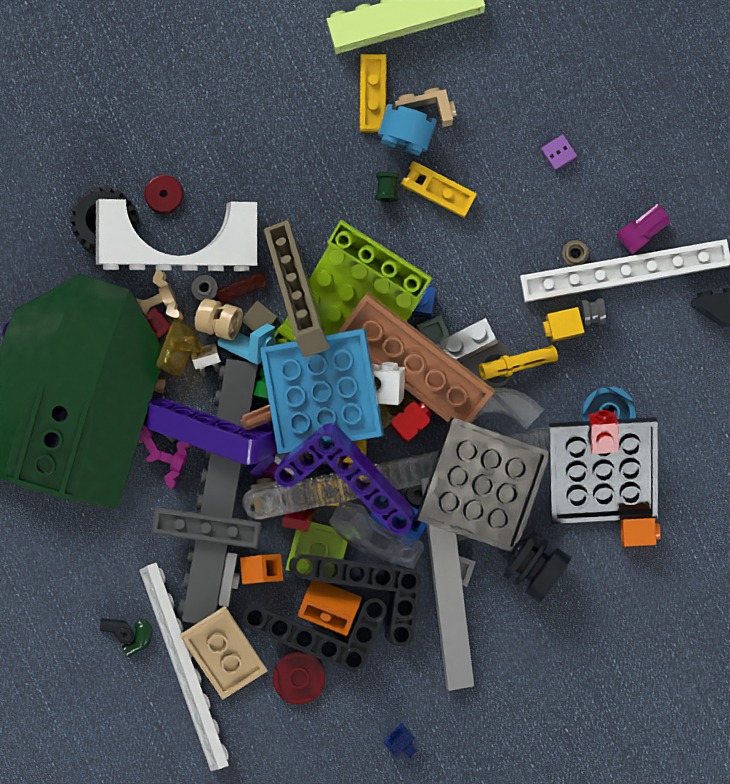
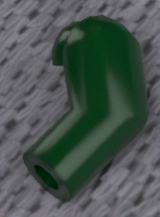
(141, 640)

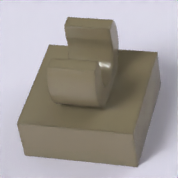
(209, 357)

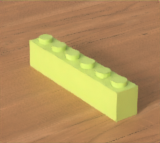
(394, 19)

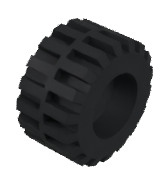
(87, 208)

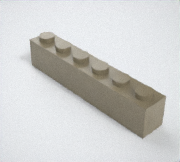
(296, 289)

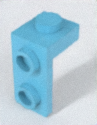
(250, 347)

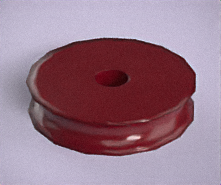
(166, 204)

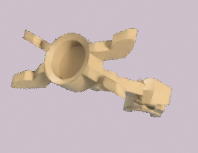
(165, 295)

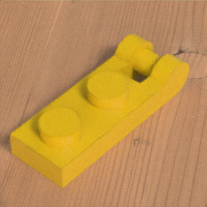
(439, 189)

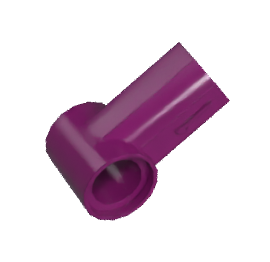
(638, 232)

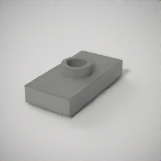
(229, 580)

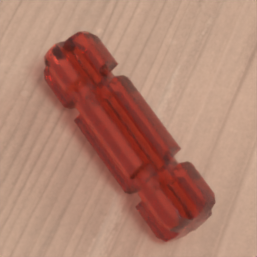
(241, 287)

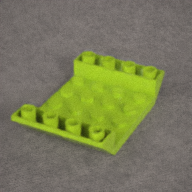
(351, 270)

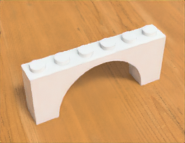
(121, 245)

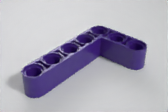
(211, 432)
(349, 473)

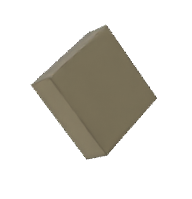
(258, 317)

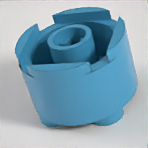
(407, 129)
(611, 398)

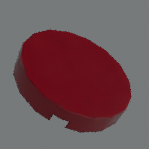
(299, 678)

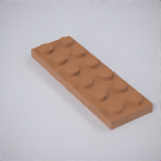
(429, 370)

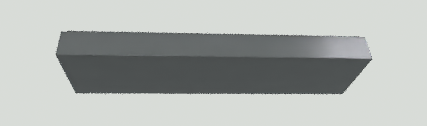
(206, 528)

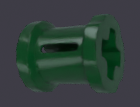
(386, 186)

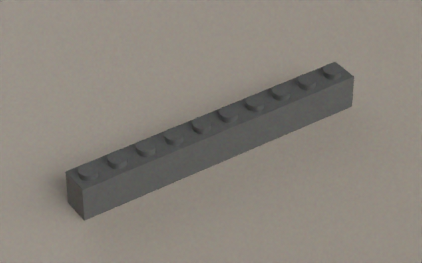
(219, 495)

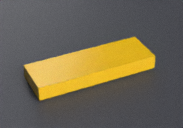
(372, 91)

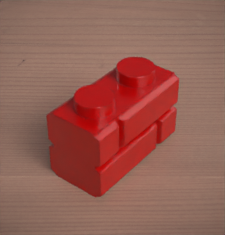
(411, 422)

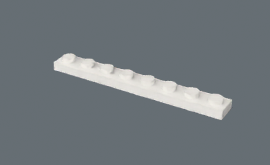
(625, 270)
(181, 659)

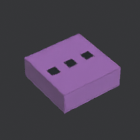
(558, 152)

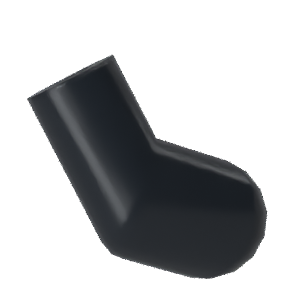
(119, 628)

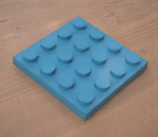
(322, 390)

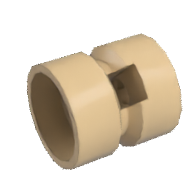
(218, 319)

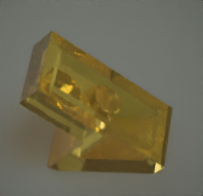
(179, 343)

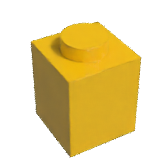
(563, 325)

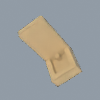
(445, 108)

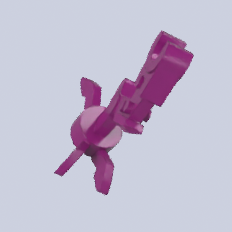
(177, 461)

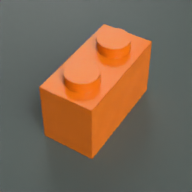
(329, 606)

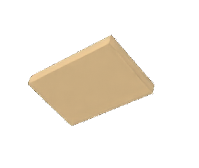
(223, 652)

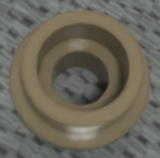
(577, 245)

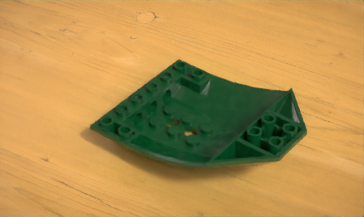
(97, 359)

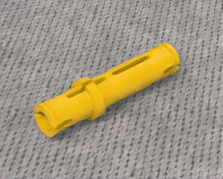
(507, 365)

